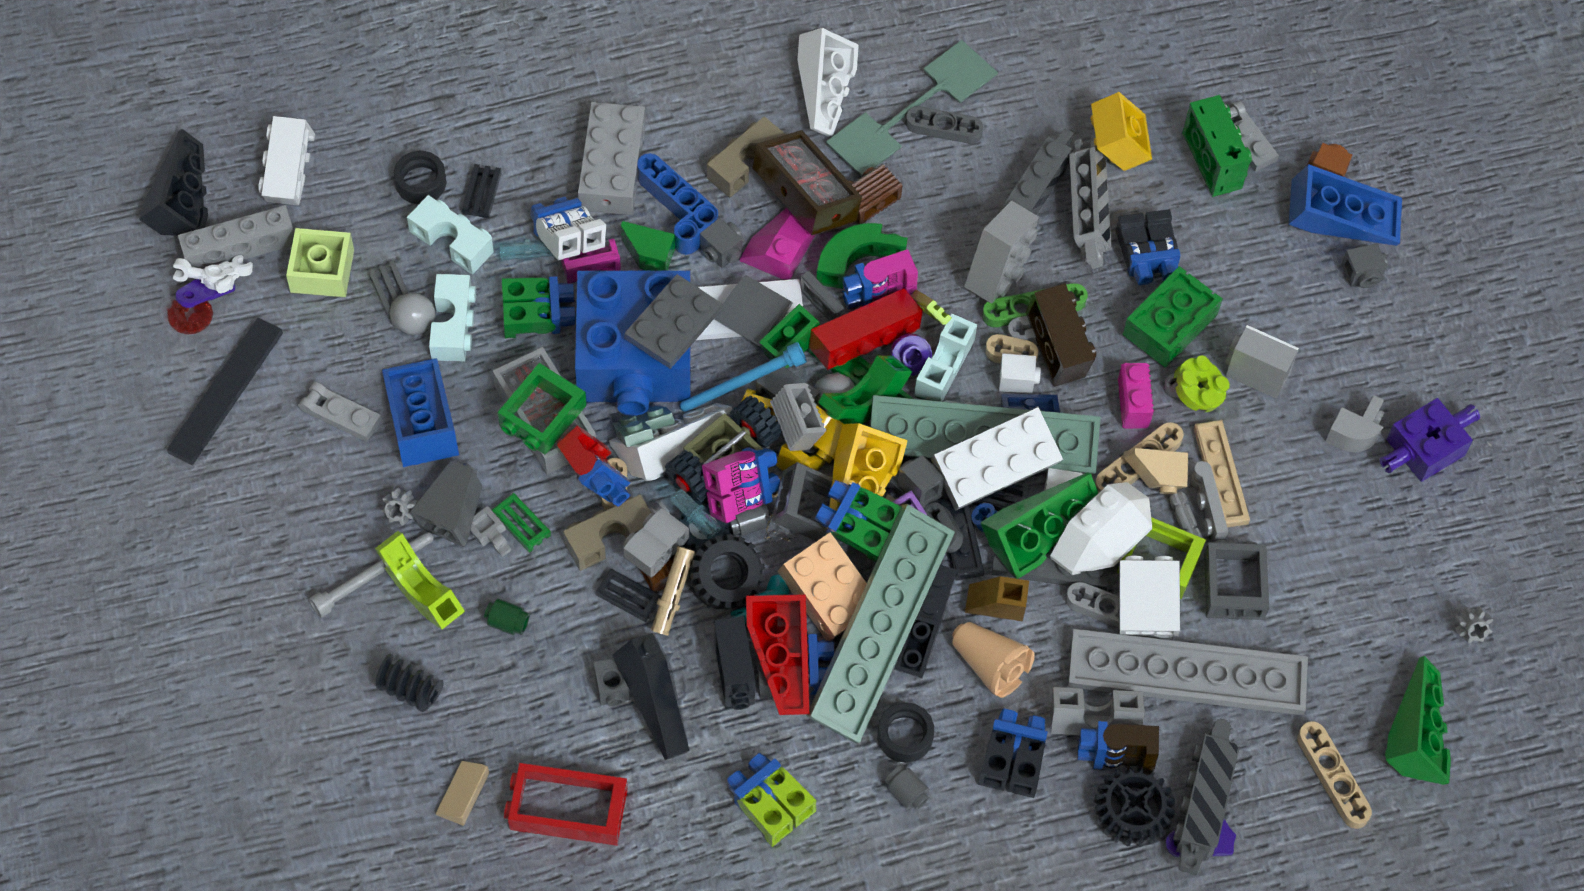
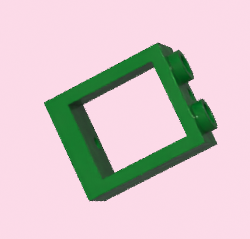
(556, 386)

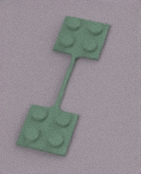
(868, 144)

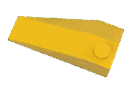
(866, 458)

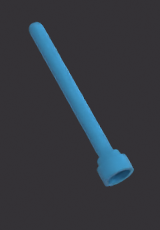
(792, 356)

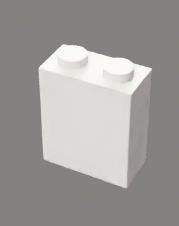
(1149, 596)

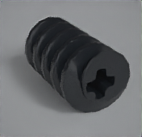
(406, 685)

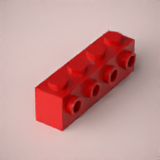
(865, 329)

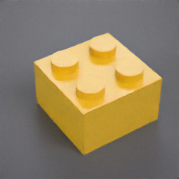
(1121, 131)

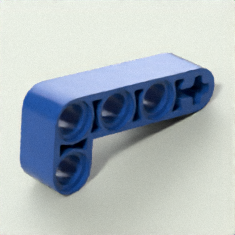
(654, 177)

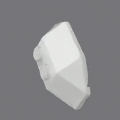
(1104, 530)

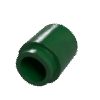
(506, 617)

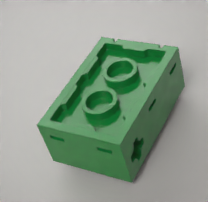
(1216, 145)
(1172, 317)

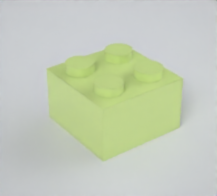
(320, 262)

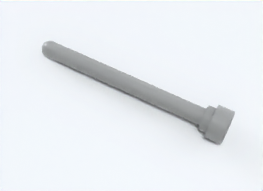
(324, 602)

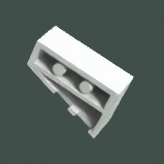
(285, 160)

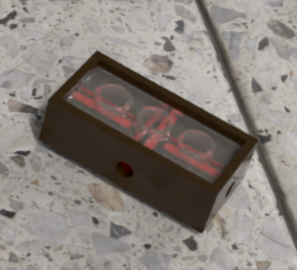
(807, 182)

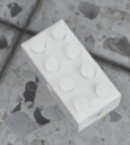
(997, 458)

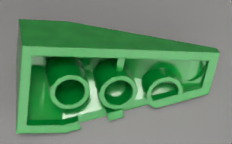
(1031, 527)
(1417, 732)

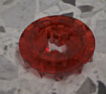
(196, 322)

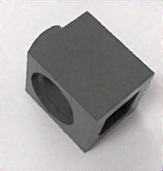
(605, 671)

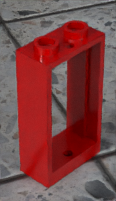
(566, 829)

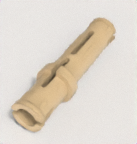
(670, 598)

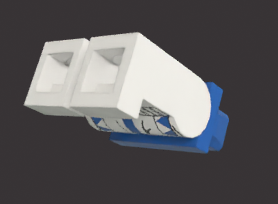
(567, 225)

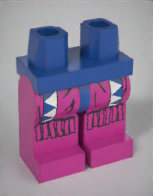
(880, 279)
(740, 482)

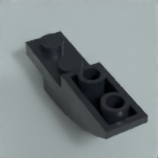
(923, 634)

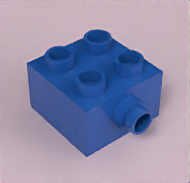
(609, 364)

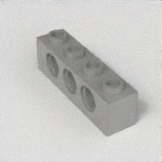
(242, 236)

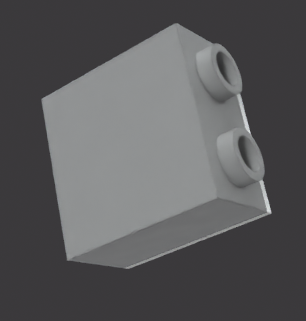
(1260, 361)

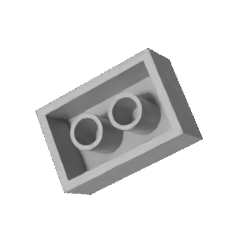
(1002, 252)

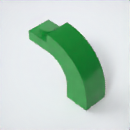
(854, 244)
(884, 378)

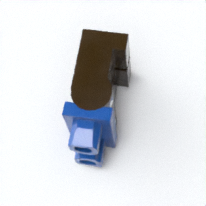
(1120, 746)

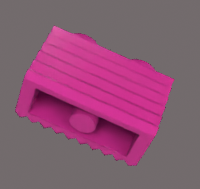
(1135, 395)

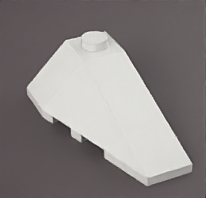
(825, 70)
(650, 457)

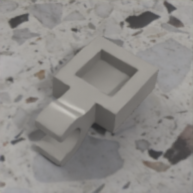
(488, 528)

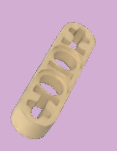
(1154, 441)
(1338, 773)

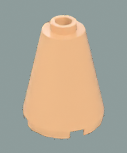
(993, 657)

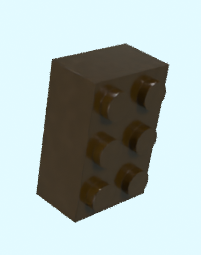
(1060, 334)

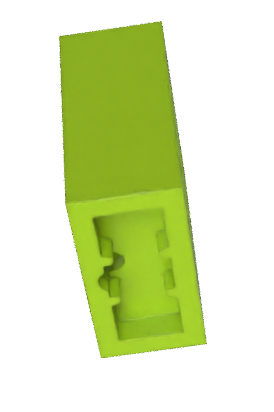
(1180, 540)

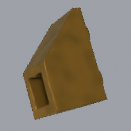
(998, 598)

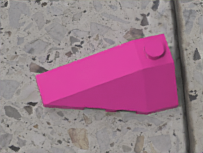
(778, 246)

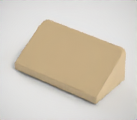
(463, 792)

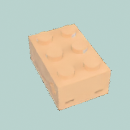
(829, 584)

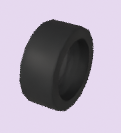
(418, 160)
(905, 710)

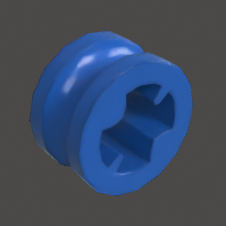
(979, 513)

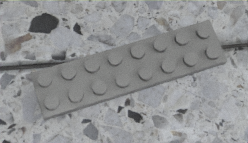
(1188, 671)

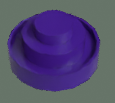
(911, 351)

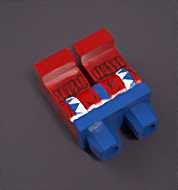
(589, 459)

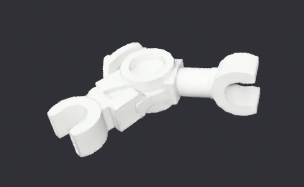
(215, 277)

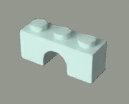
(435, 219)
(451, 338)
(949, 356)

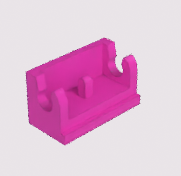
(597, 260)

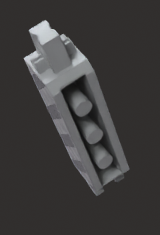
(1090, 202)

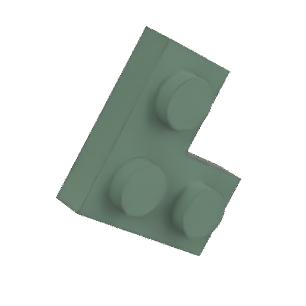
(639, 428)

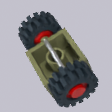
(749, 426)

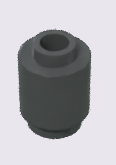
(750, 521)
(907, 787)

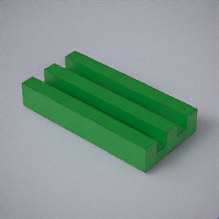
(536, 539)

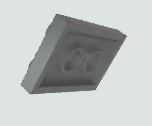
(673, 321)

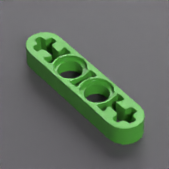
(1000, 305)

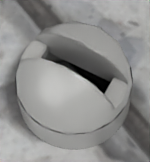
(1170, 389)

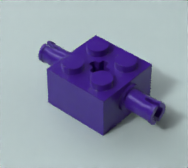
(1429, 439)

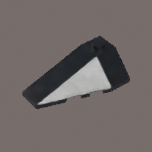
(177, 192)
(654, 691)

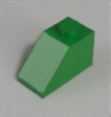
(648, 247)

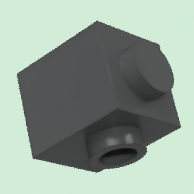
(922, 479)

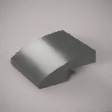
(753, 310)

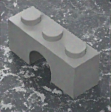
(1071, 713)

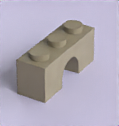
(727, 168)
(586, 537)

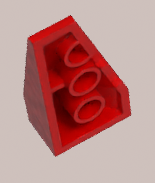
(780, 640)

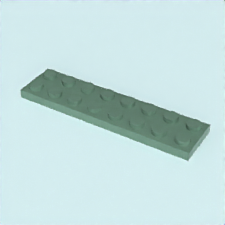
(940, 425)
(880, 624)

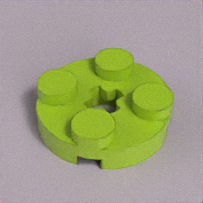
(1214, 384)

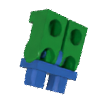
(533, 305)
(861, 519)

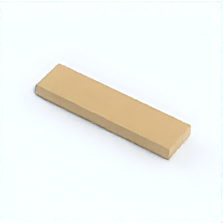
(1216, 451)

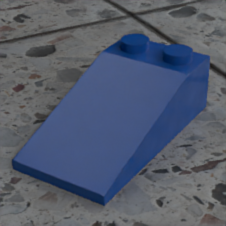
(1343, 207)
(420, 412)

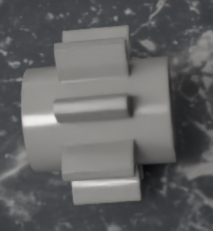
(399, 506)
(1474, 624)

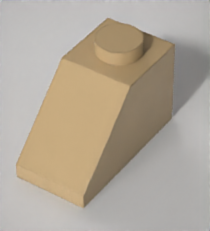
(1160, 468)

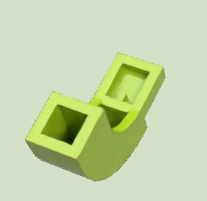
(426, 593)

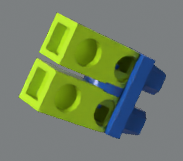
(771, 798)

